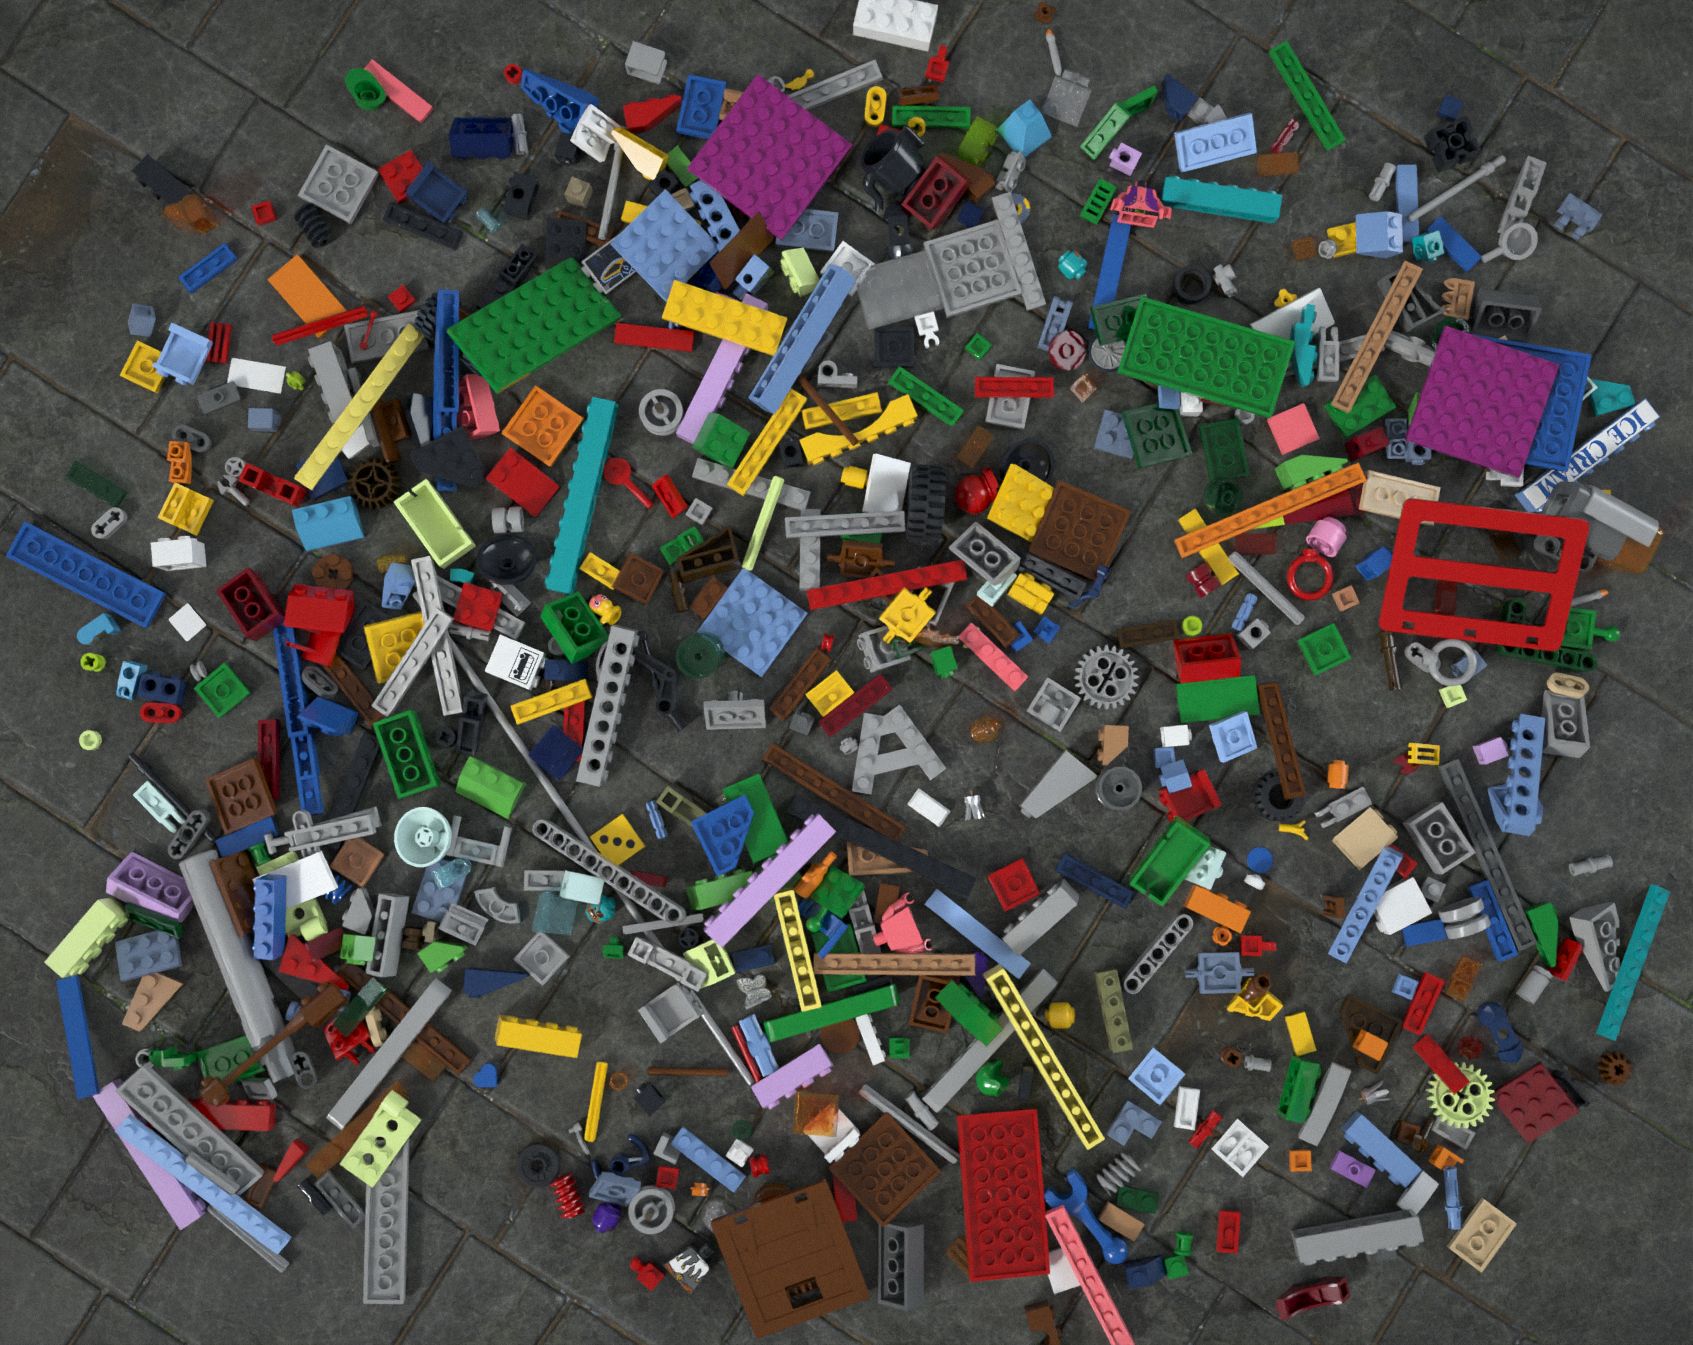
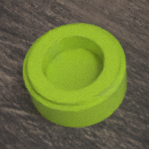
(1191, 625)

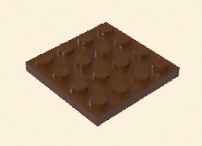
(1079, 531)
(885, 1169)

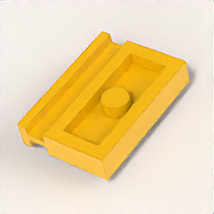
(1344, 238)
(829, 693)

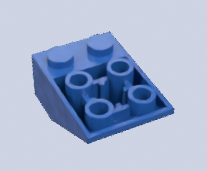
(329, 716)

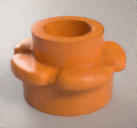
(1222, 940)
(699, 1189)

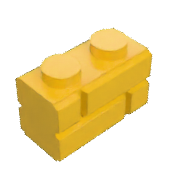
(1031, 593)

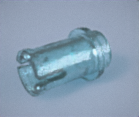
(487, 219)

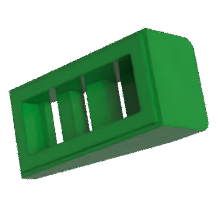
(1104, 185)

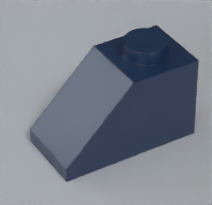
(1177, 98)
(565, 671)
(1144, 1271)

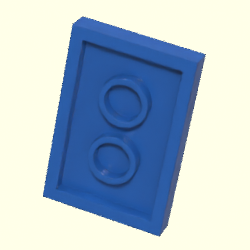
(701, 106)

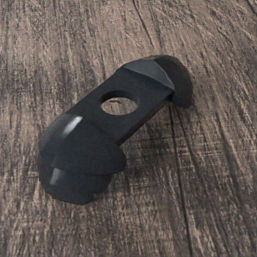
(899, 245)

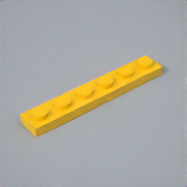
(767, 442)

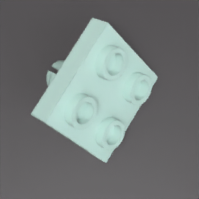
(1207, 868)

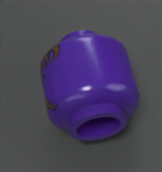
(606, 1217)

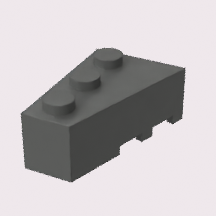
(1418, 307)

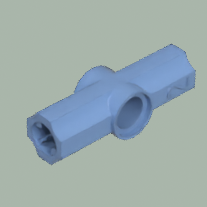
(759, 1045)

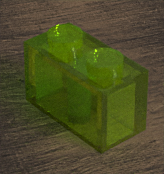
(977, 141)

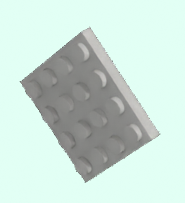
(973, 268)

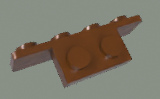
(390, 427)

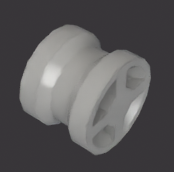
(232, 466)

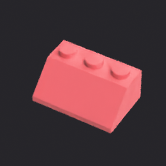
(476, 408)

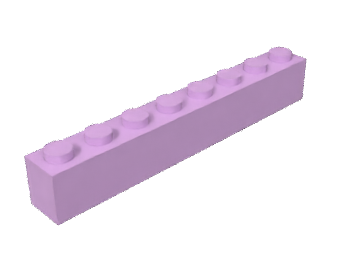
(716, 382)
(769, 880)
(177, 1198)

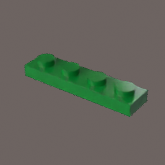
(933, 116)
(925, 396)

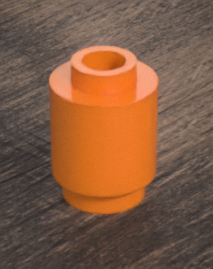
(1338, 774)

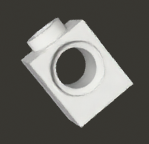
(1175, 735)

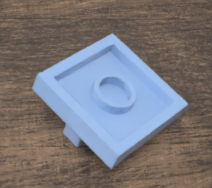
(1233, 736)
(1156, 1076)

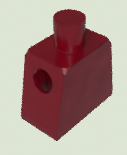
(1368, 444)

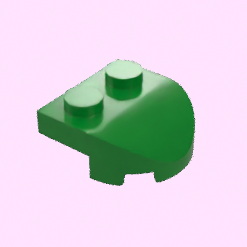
(171, 1058)

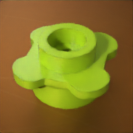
(295, 380)

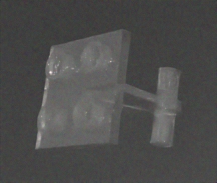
(1066, 98)

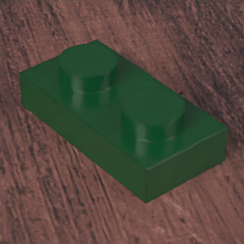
(1137, 1199)

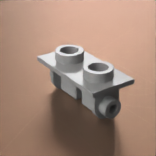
(1014, 164)
(512, 598)

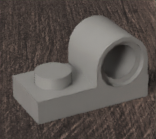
(847, 380)

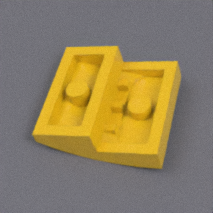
(185, 509)

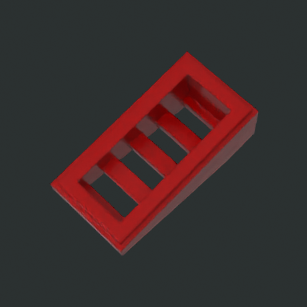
(294, 1153)

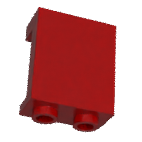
(1191, 800)

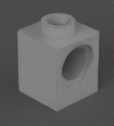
(1246, 637)

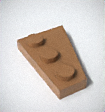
(149, 999)

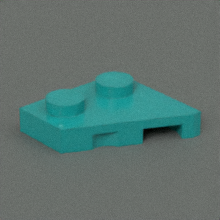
(1610, 397)

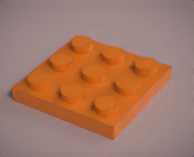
(543, 426)

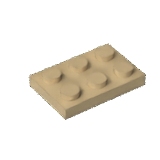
(1481, 1235)

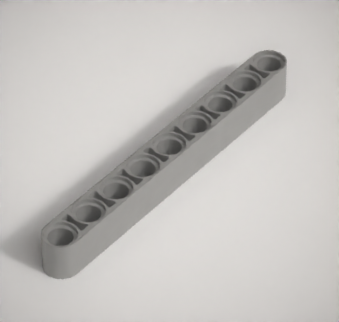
(618, 874)
(977, 1053)
(389, 1054)

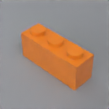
(1217, 908)

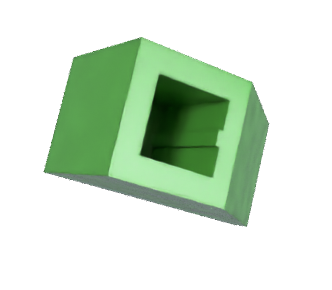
(440, 953)

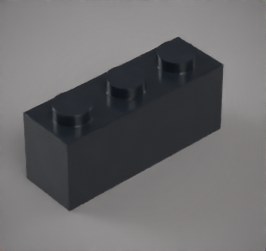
(160, 181)

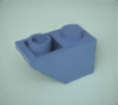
(397, 585)

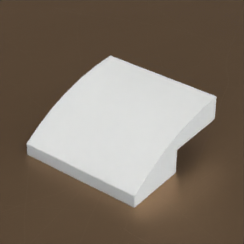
(594, 133)
(1240, 1147)

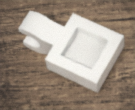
(1505, 479)

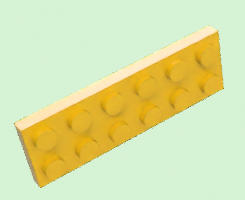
(724, 318)

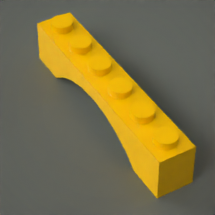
(820, 446)

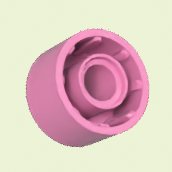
(1327, 536)

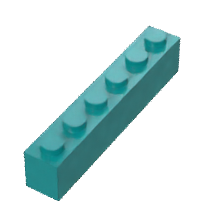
(1221, 200)

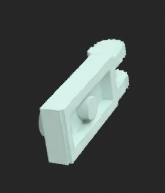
(158, 805)

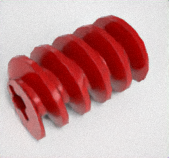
(567, 1196)

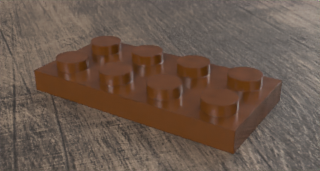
(235, 881)

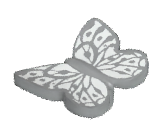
(754, 990)

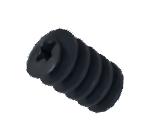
(312, 226)

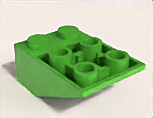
(1305, 468)

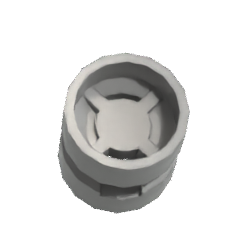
(507, 519)

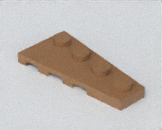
(867, 863)

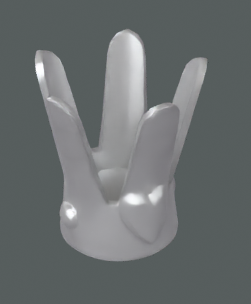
(974, 803)
(1370, 1096)

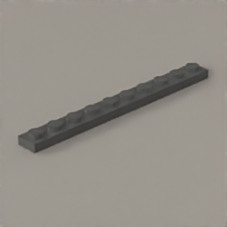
(1487, 853)

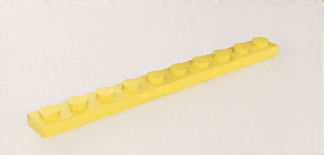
(359, 407)

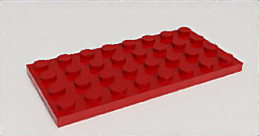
(1003, 1195)

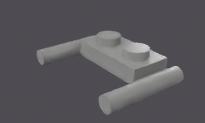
(478, 850)

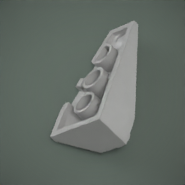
(1596, 932)

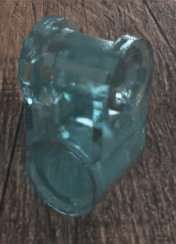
(448, 873)

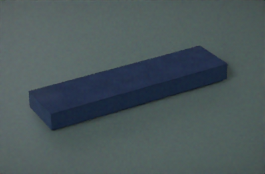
(1094, 881)

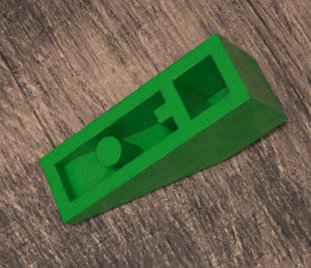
(1545, 929)

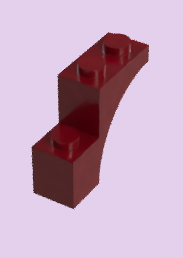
(1305, 1297)

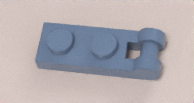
(1055, 322)

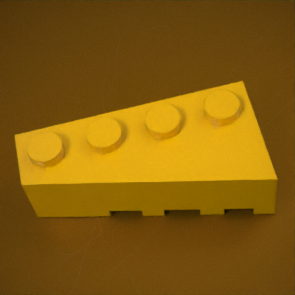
(537, 1036)

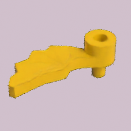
(798, 83)

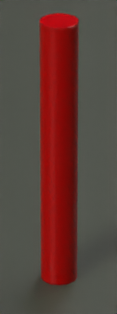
(745, 1050)

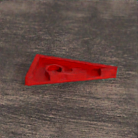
(298, 963)

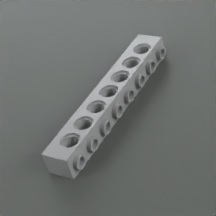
(587, 773)

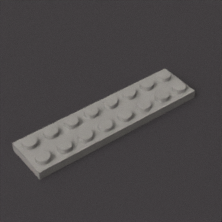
(187, 1126)
(387, 1232)

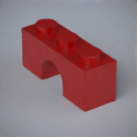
(272, 485)

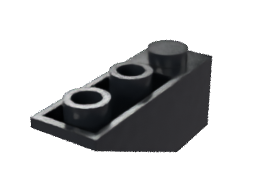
(419, 418)

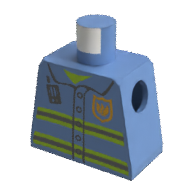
(754, 269)

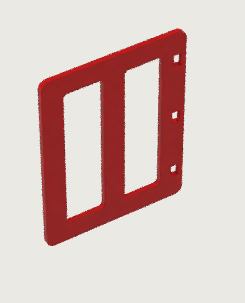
(1559, 583)

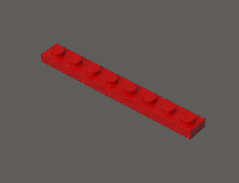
(886, 584)

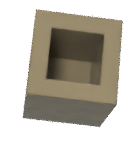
(578, 192)

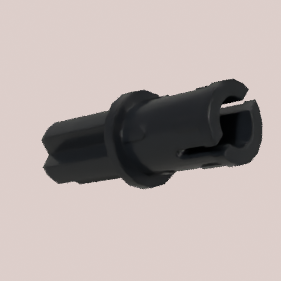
(314, 1197)

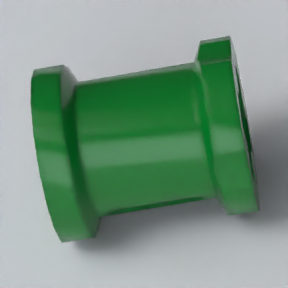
(259, 854)
(1183, 1243)

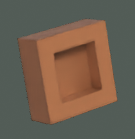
(1345, 598)

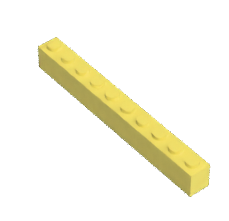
(1043, 1056)

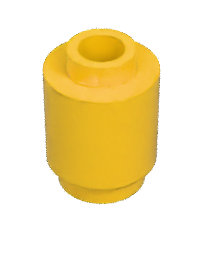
(855, 477)

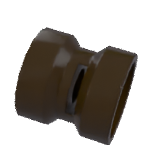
(412, 938)

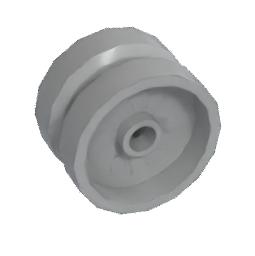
(1464, 917)

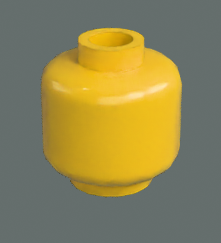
(1060, 1015)

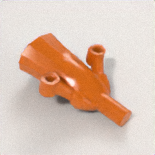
(813, 877)

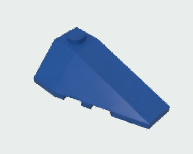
(559, 99)

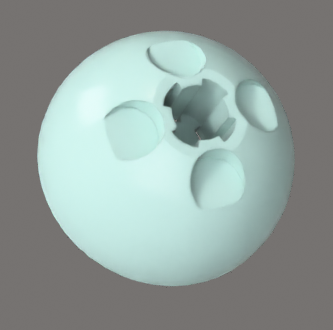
(414, 836)

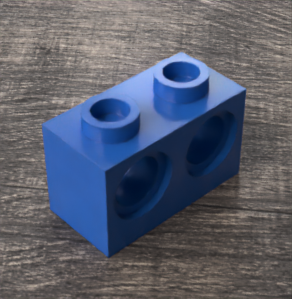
(1375, 563)

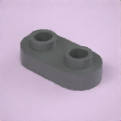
(193, 437)
(320, 682)

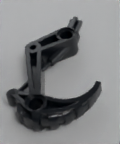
(669, 684)

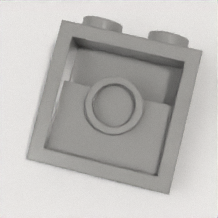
(877, 651)

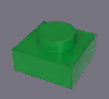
(1175, 1266)

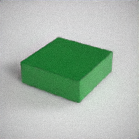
(978, 346)

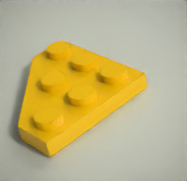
(390, 641)

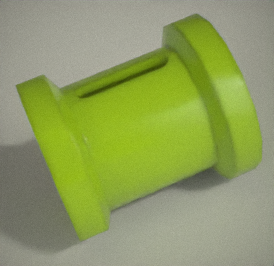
(87, 660)

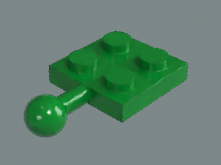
(1581, 628)
(835, 894)

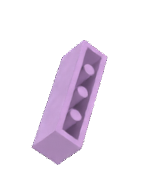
(792, 1076)

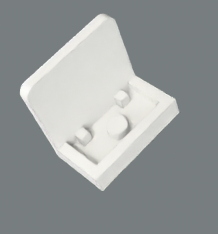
(833, 1146)

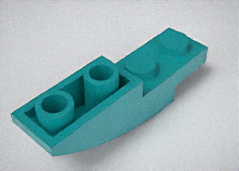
(1303, 355)

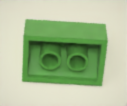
(489, 786)

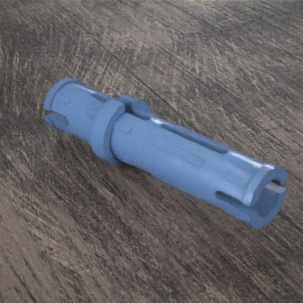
(1452, 1197)

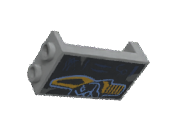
(607, 268)

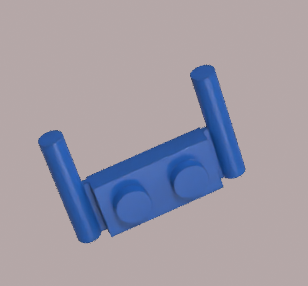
(831, 924)

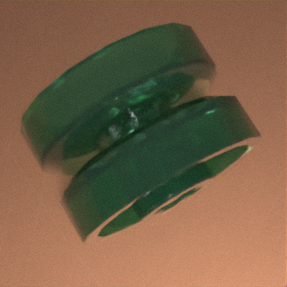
(700, 666)

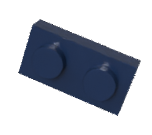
(753, 958)

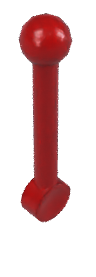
(363, 345)

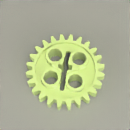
(1477, 1102)

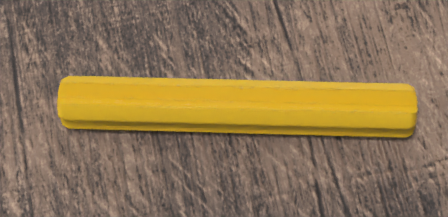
(595, 1102)

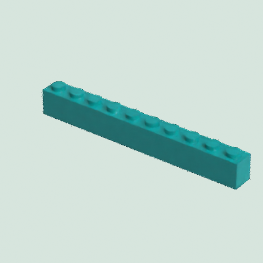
(582, 496)

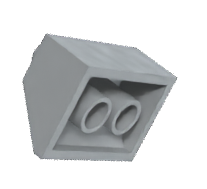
(986, 554)

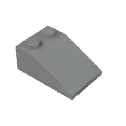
(1564, 725)

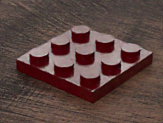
(1534, 1102)

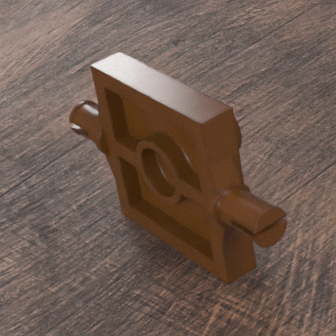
(860, 559)

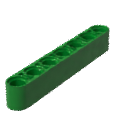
(832, 1012)

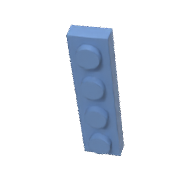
(708, 1159)

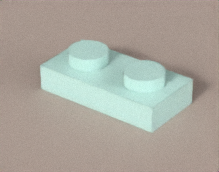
(991, 593)

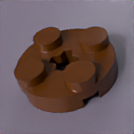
(333, 562)

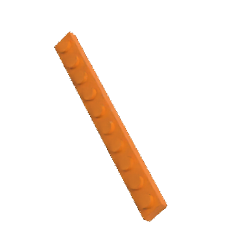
(1270, 510)

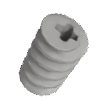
(1118, 1173)

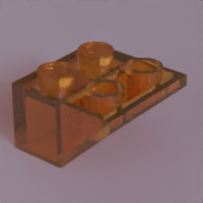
(191, 215)

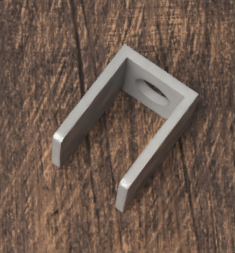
(646, 62)

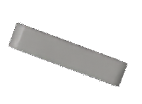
(1166, 950)

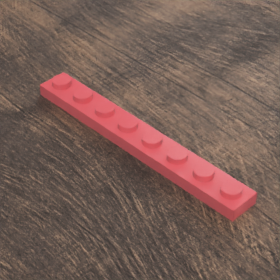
(1088, 1276)

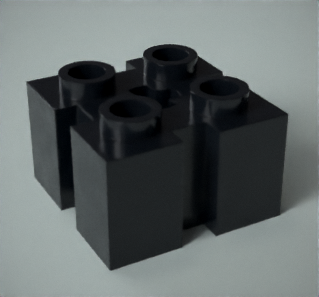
(1452, 144)

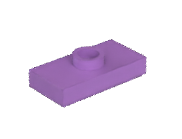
(1352, 1168)

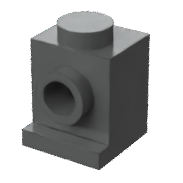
(802, 723)

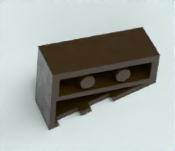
(710, 557)

